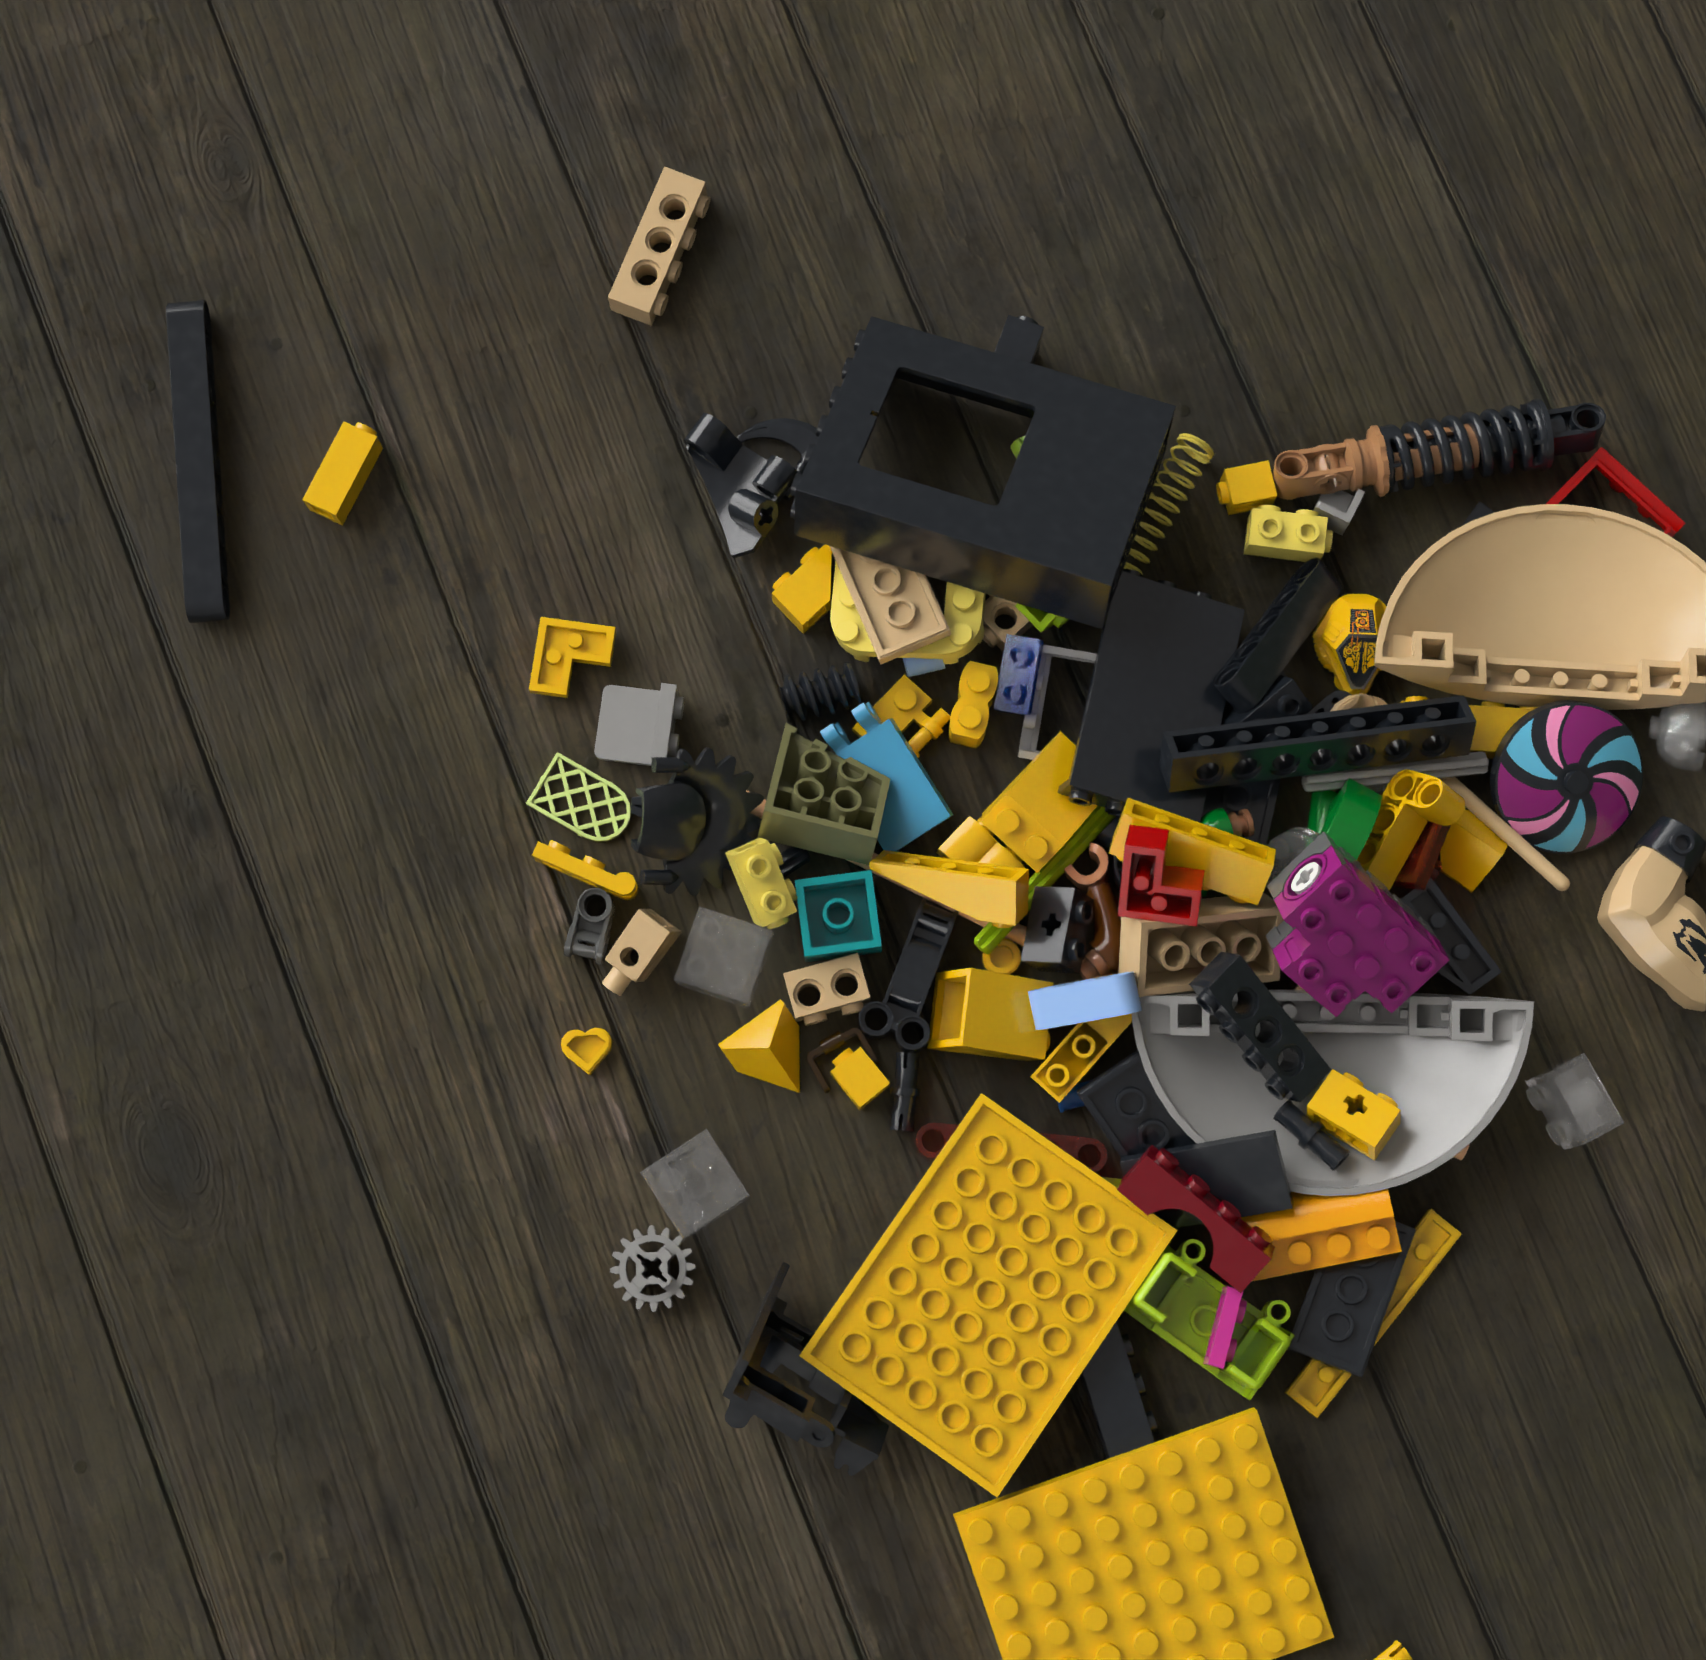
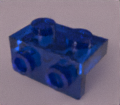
(1018, 674)

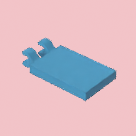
(912, 798)

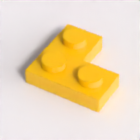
(560, 645)

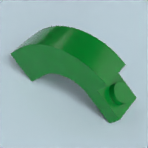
(1352, 816)

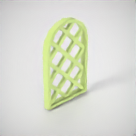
(544, 779)

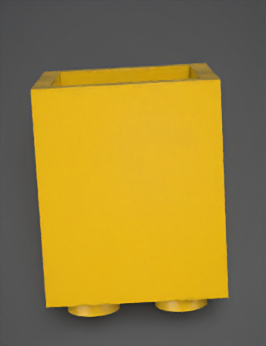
(986, 1015)

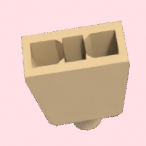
(651, 938)

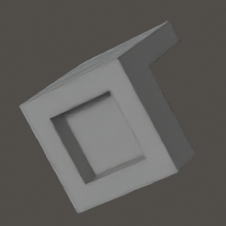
(1338, 508)

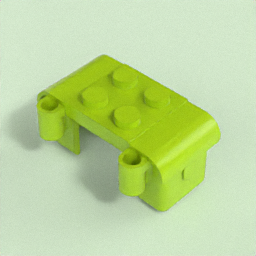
(1181, 1305)

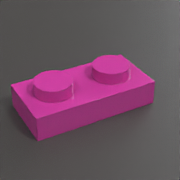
(1221, 1344)

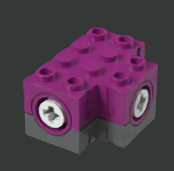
(1348, 932)

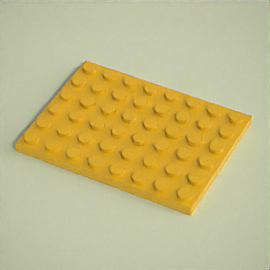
(988, 1294)
(1150, 1556)

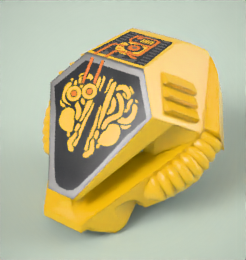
(1348, 639)

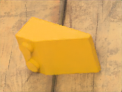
(1032, 813)

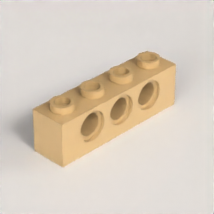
(671, 193)

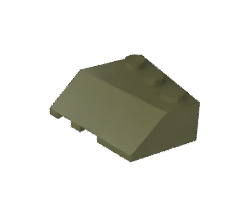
(823, 801)

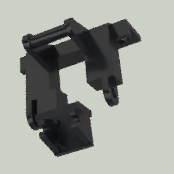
(758, 1392)

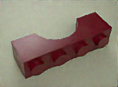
(1161, 1184)

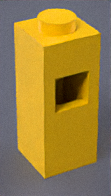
(343, 472)

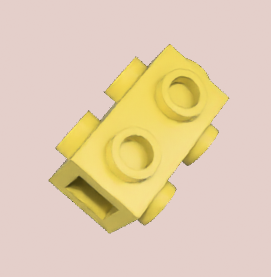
(1287, 534)
(762, 883)

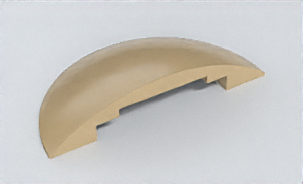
(1552, 611)

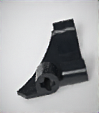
(739, 483)

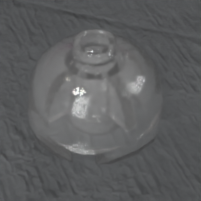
(1680, 735)

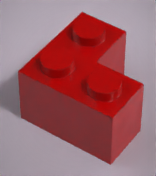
(1154, 889)

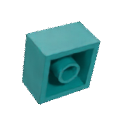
(838, 916)

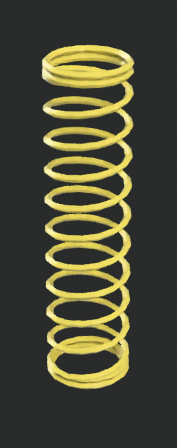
(1198, 456)

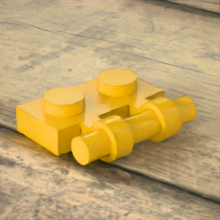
(906, 705)

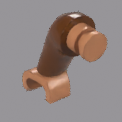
(1106, 922)

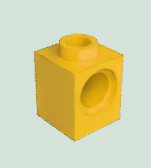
(1246, 487)
(858, 1076)

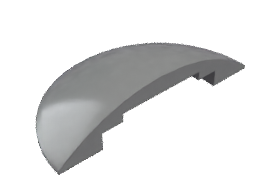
(1436, 1056)

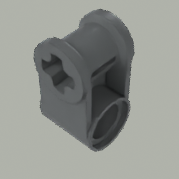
(590, 929)

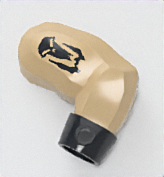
(1654, 918)

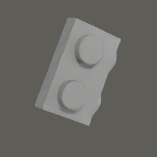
(638, 724)

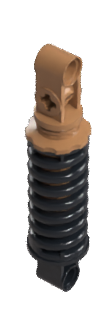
(1441, 449)

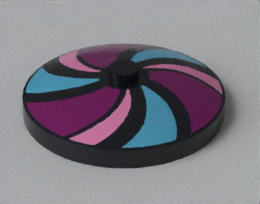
(1566, 776)

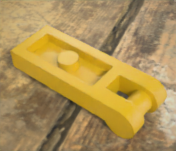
(588, 871)

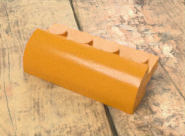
(1327, 1231)

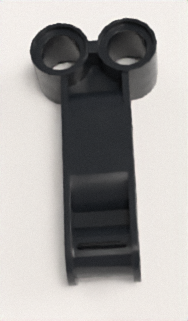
(913, 978)

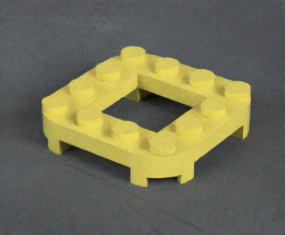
(962, 613)

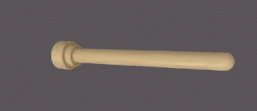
(1509, 835)

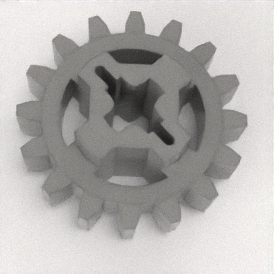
(640, 1281)

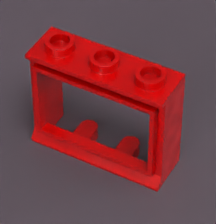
(1623, 481)

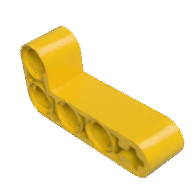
(1405, 809)

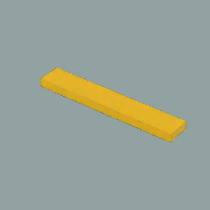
(1432, 1240)

